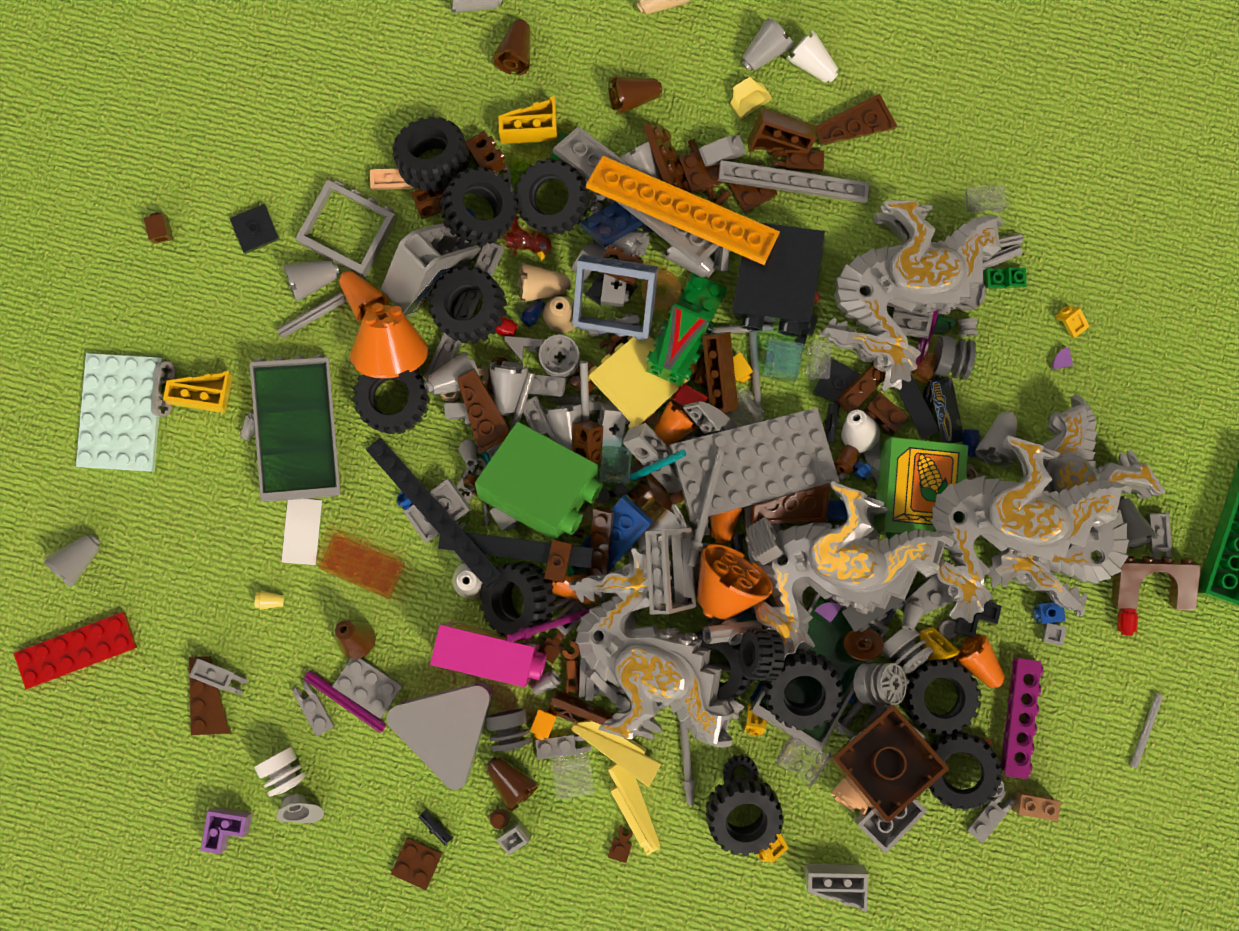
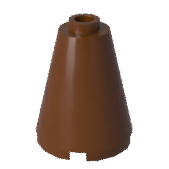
(514, 49)
(632, 92)
(355, 638)
(510, 782)

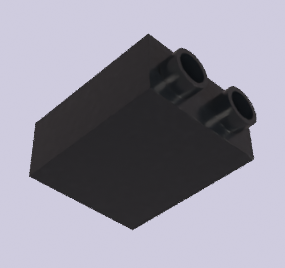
(785, 286)

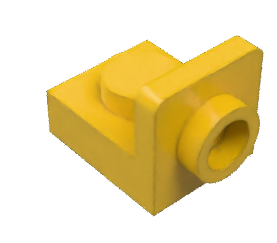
(1073, 320)
(754, 724)
(774, 851)

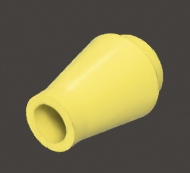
(268, 600)

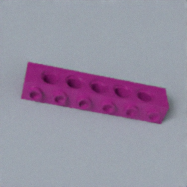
(1015, 708)

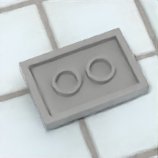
(452, 502)
(367, 686)

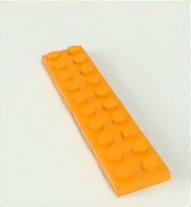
(683, 210)

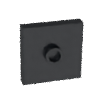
(254, 229)
(840, 379)

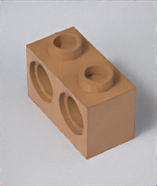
(1036, 806)

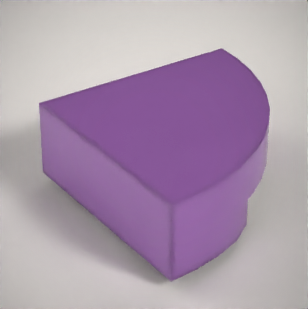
(1062, 359)
(828, 610)

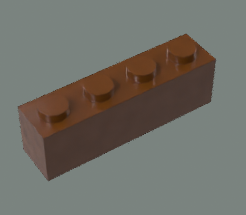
(720, 371)

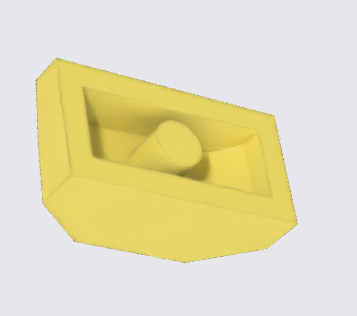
(749, 97)

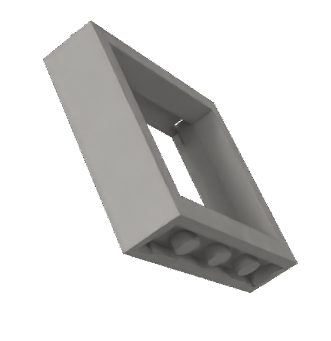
(376, 246)
(659, 571)

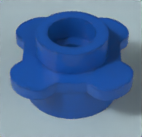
(404, 501)

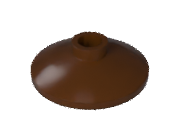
(863, 645)

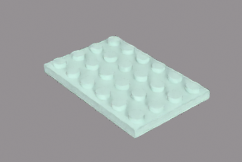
(116, 413)

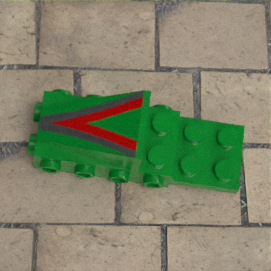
(683, 332)

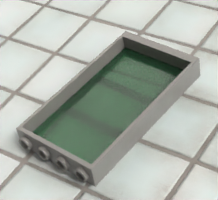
(294, 428)
(829, 642)

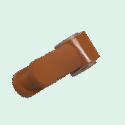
(572, 668)

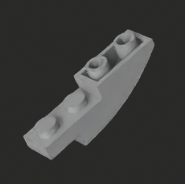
(709, 418)

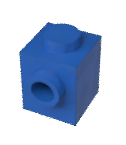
(1048, 612)

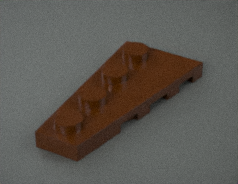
(798, 507)

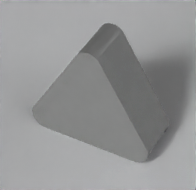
(420, 258)
(445, 729)

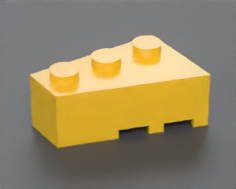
(530, 124)
(201, 392)

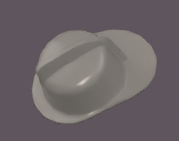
(298, 810)

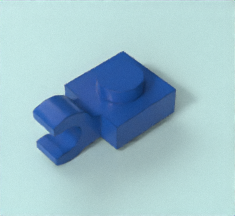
(862, 470)

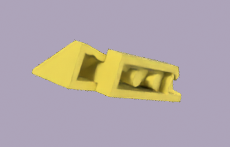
(621, 750)
(633, 807)

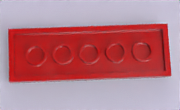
(75, 650)

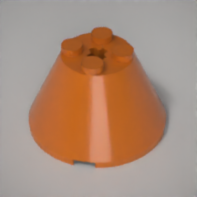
(387, 343)
(729, 582)

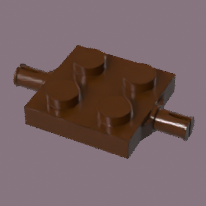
(698, 175)

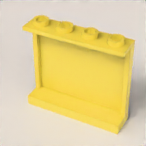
(628, 384)

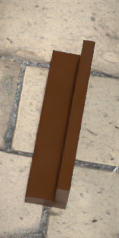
(579, 707)

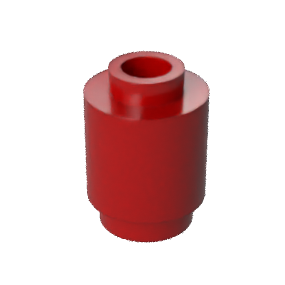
(508, 327)
(1127, 621)

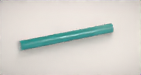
(657, 465)

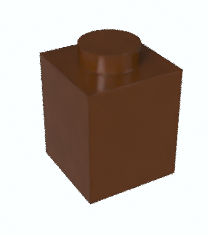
(158, 228)

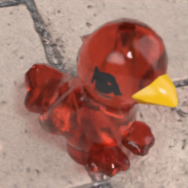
(522, 240)

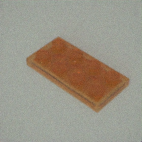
(362, 566)

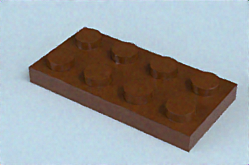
(665, 156)

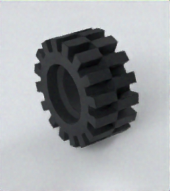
(739, 761)

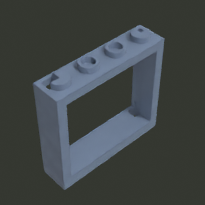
(617, 267)

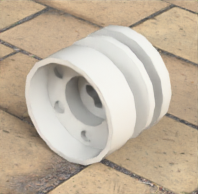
(280, 772)

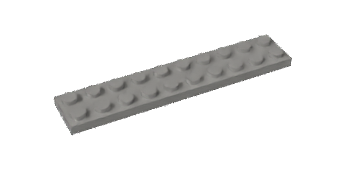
(584, 154)

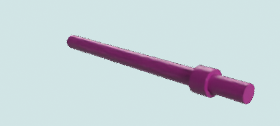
(527, 632)

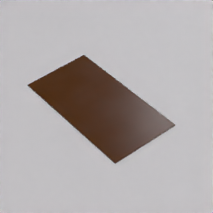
(659, 492)

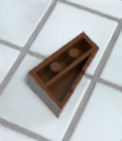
(781, 132)

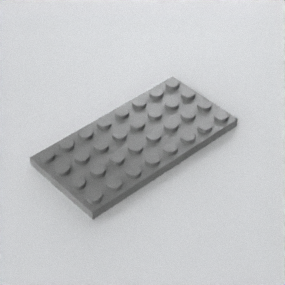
(757, 463)

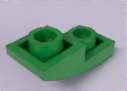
(1005, 278)

